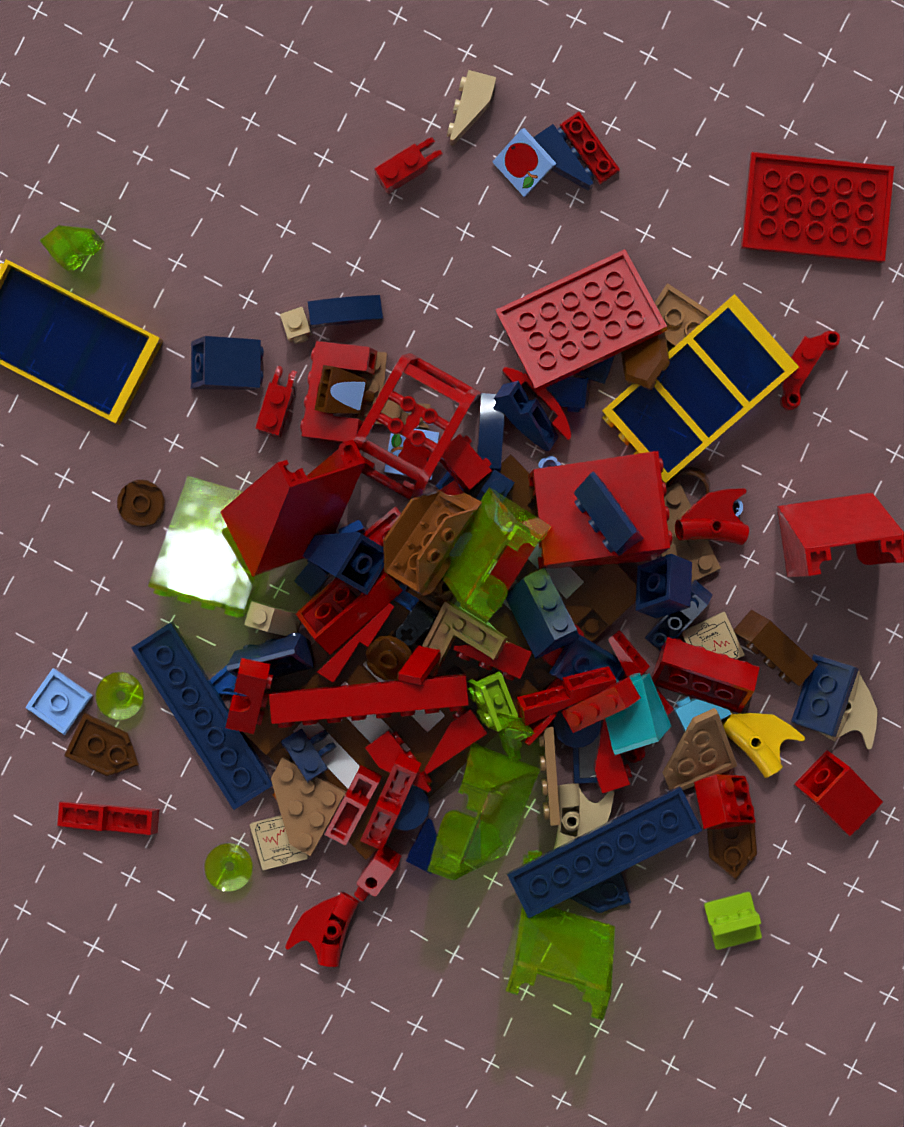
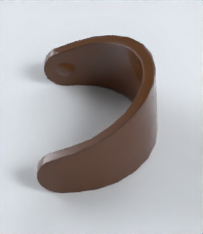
(693, 471)

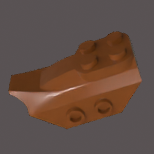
(423, 538)

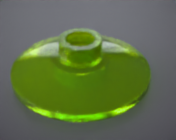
(107, 697)
(227, 879)

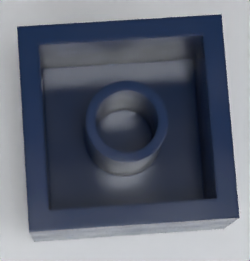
(663, 586)

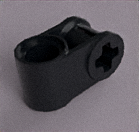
(418, 621)

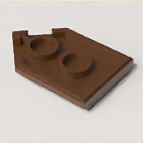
(646, 361)
(101, 747)
(732, 847)

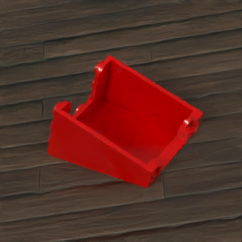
(634, 484)
(287, 508)
(817, 525)

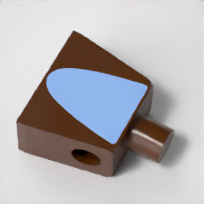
(341, 392)

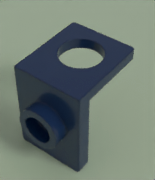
(311, 578)

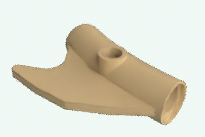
(859, 714)
(587, 814)

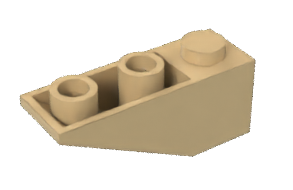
(475, 100)

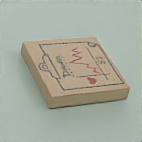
(715, 635)
(273, 843)

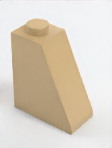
(272, 619)

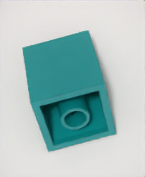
(640, 722)

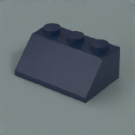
(606, 515)
(541, 614)
(283, 655)

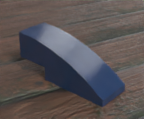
(345, 310)
(526, 415)
(490, 431)

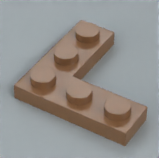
(375, 383)
(456, 622)

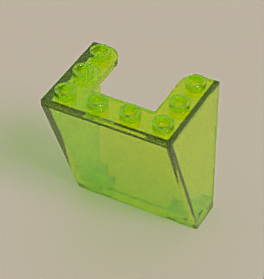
(491, 528)
(200, 554)
(498, 795)
(563, 949)

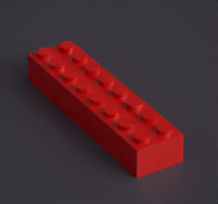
(368, 699)

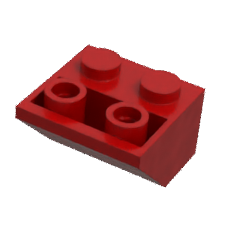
(724, 801)

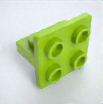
(491, 698)
(733, 920)

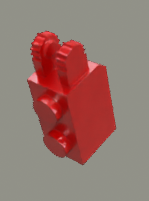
(406, 165)
(276, 404)

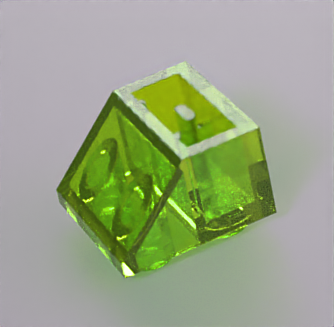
(71, 245)

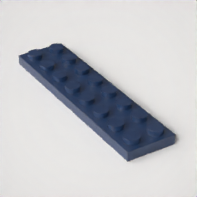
(202, 715)
(604, 852)

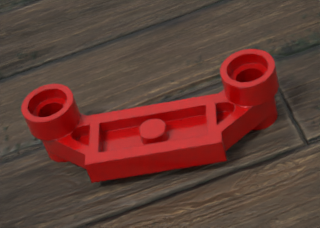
(805, 357)

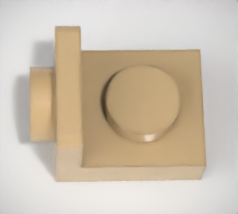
(296, 325)

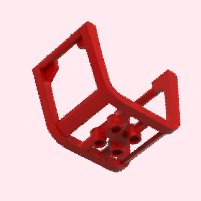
(418, 370)

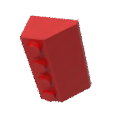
(343, 610)
(705, 675)

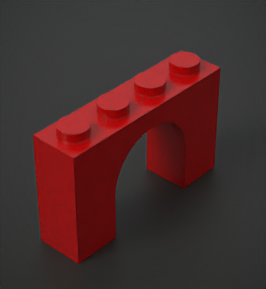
(324, 425)

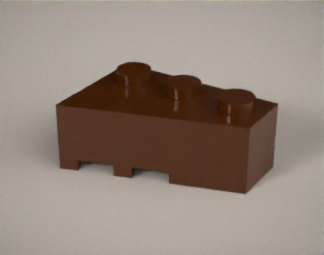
(775, 647)

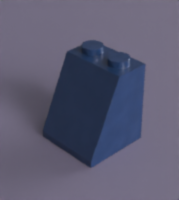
(226, 363)
(348, 557)

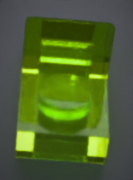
(512, 733)

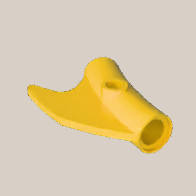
(768, 731)

